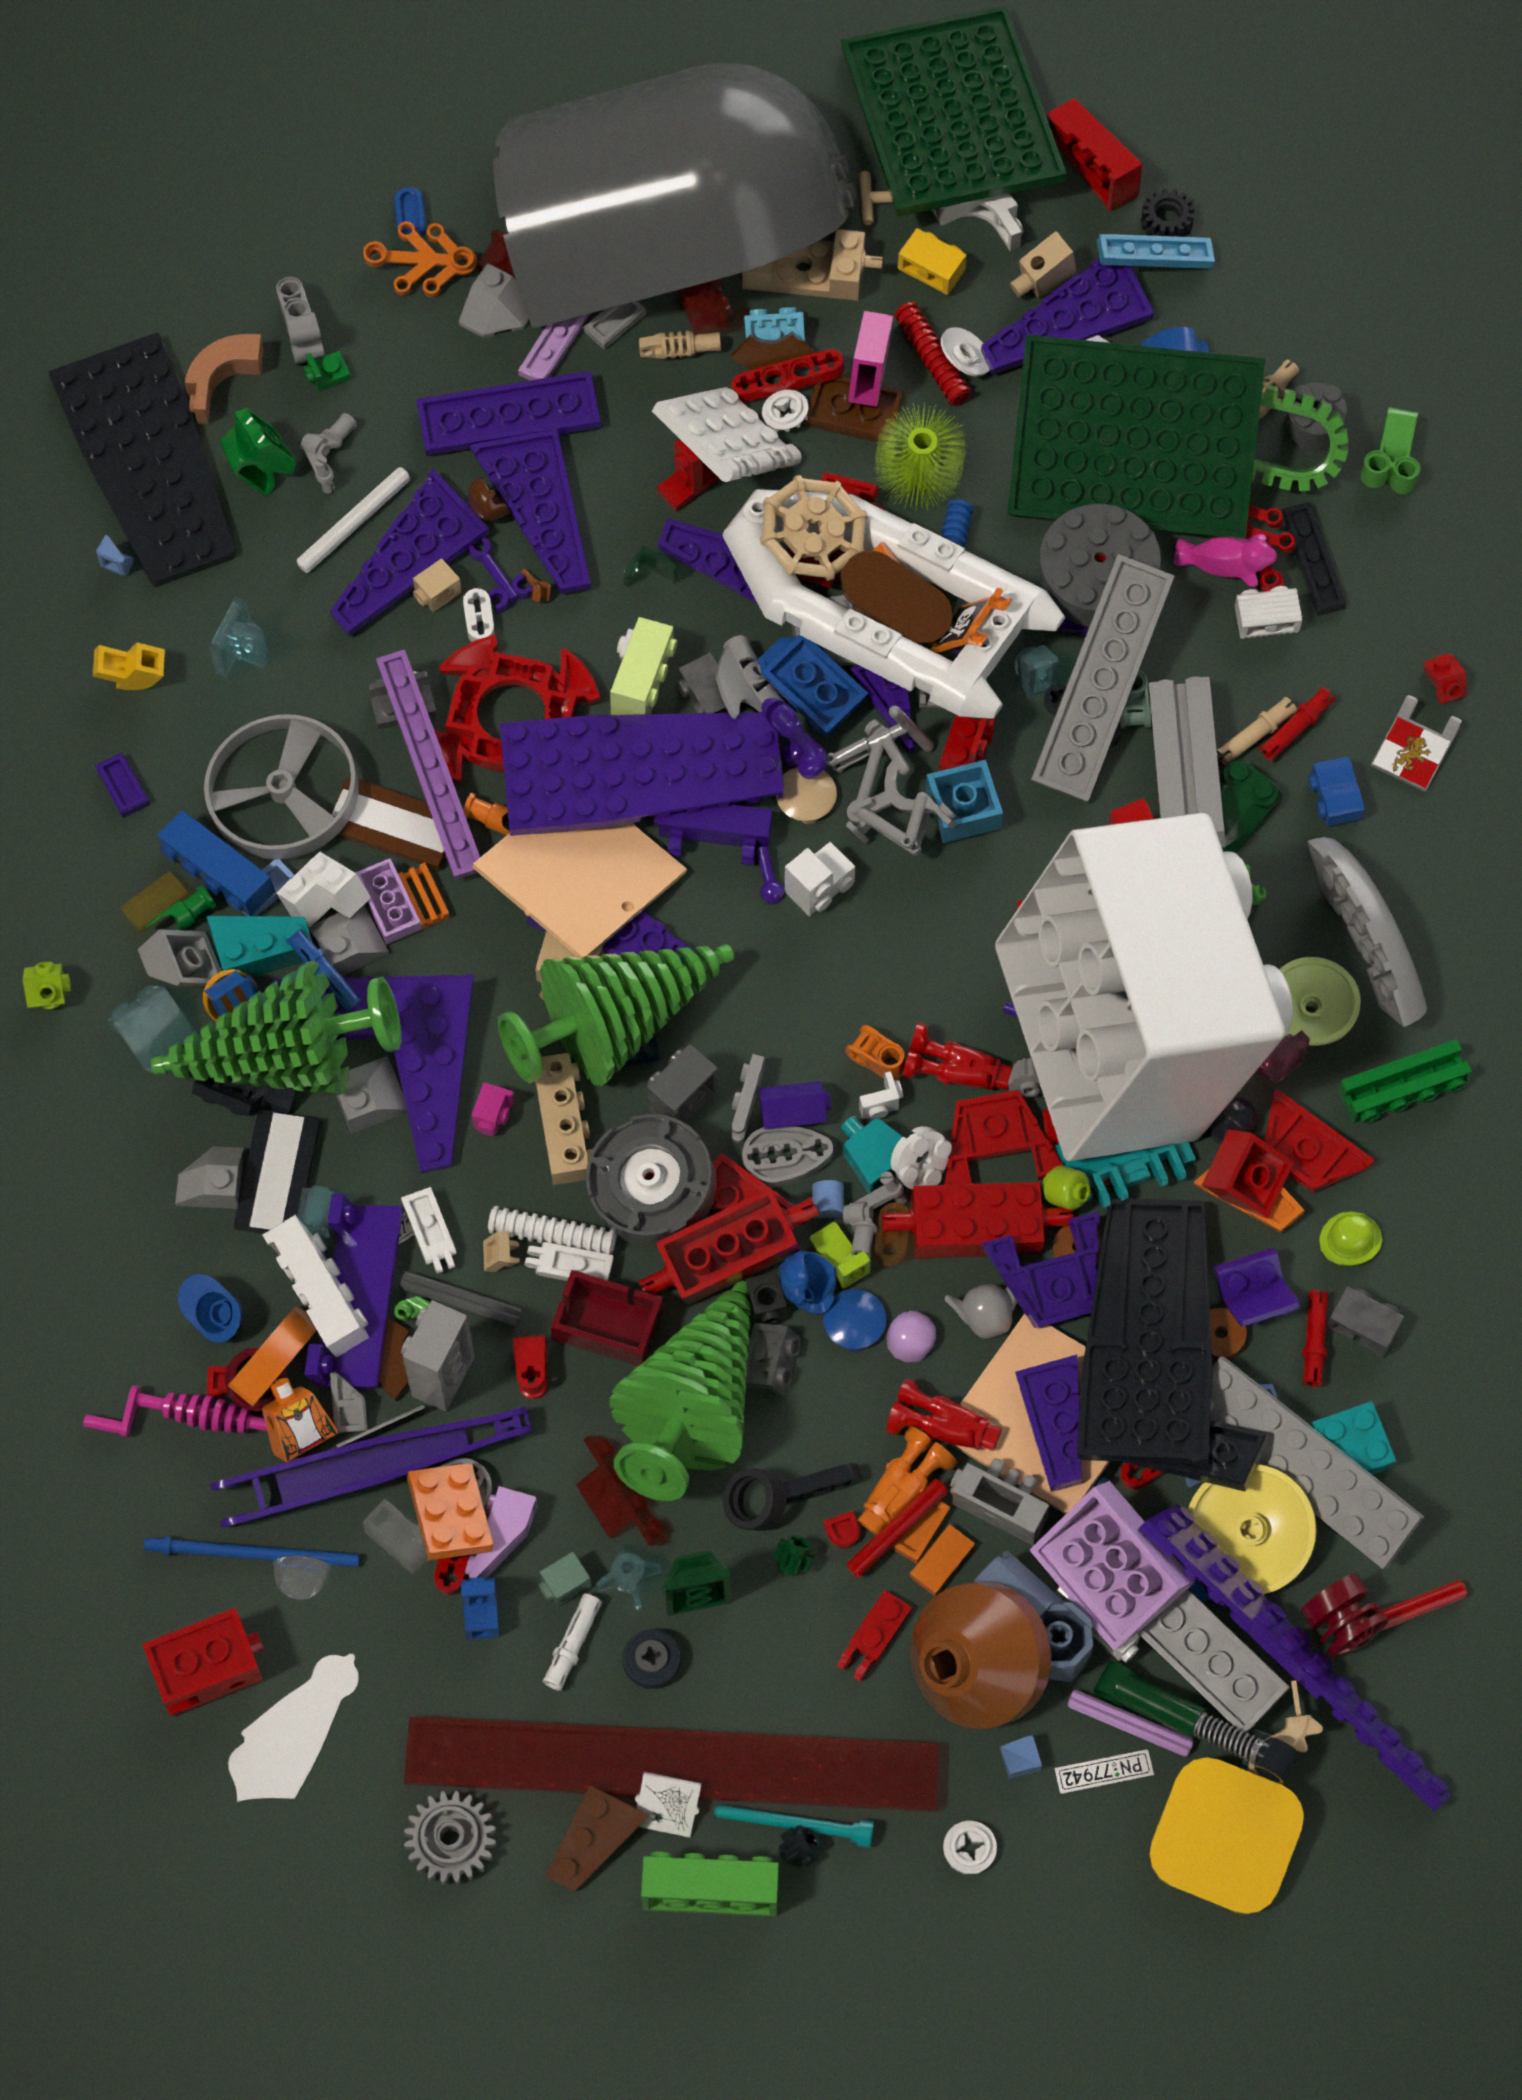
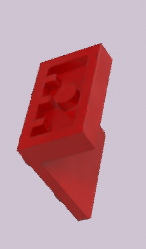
(967, 741)

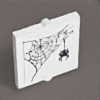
(669, 1803)

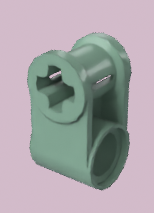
(1138, 707)

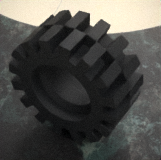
(1172, 202)

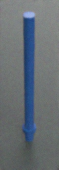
(170, 1546)

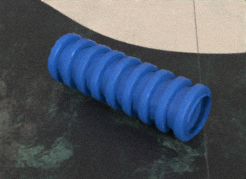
(957, 521)

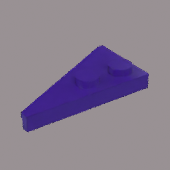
(884, 695)

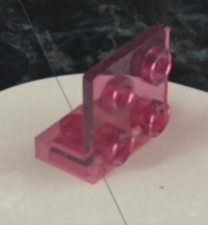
(1285, 1058)

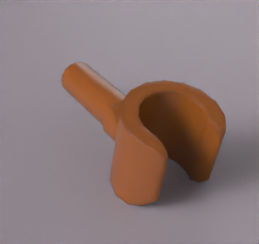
(540, 588)

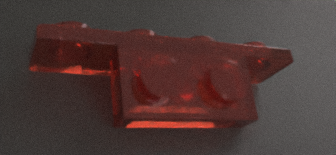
(612, 1500)

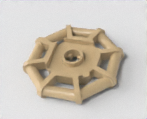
(818, 512)

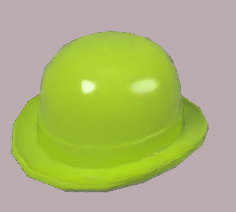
(1350, 1239)

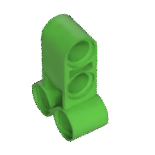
(1393, 455)

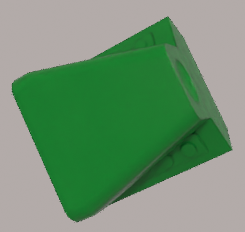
(256, 451)

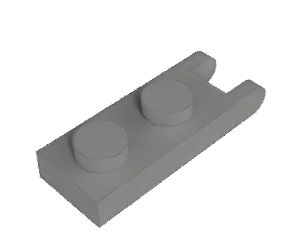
(745, 1100)

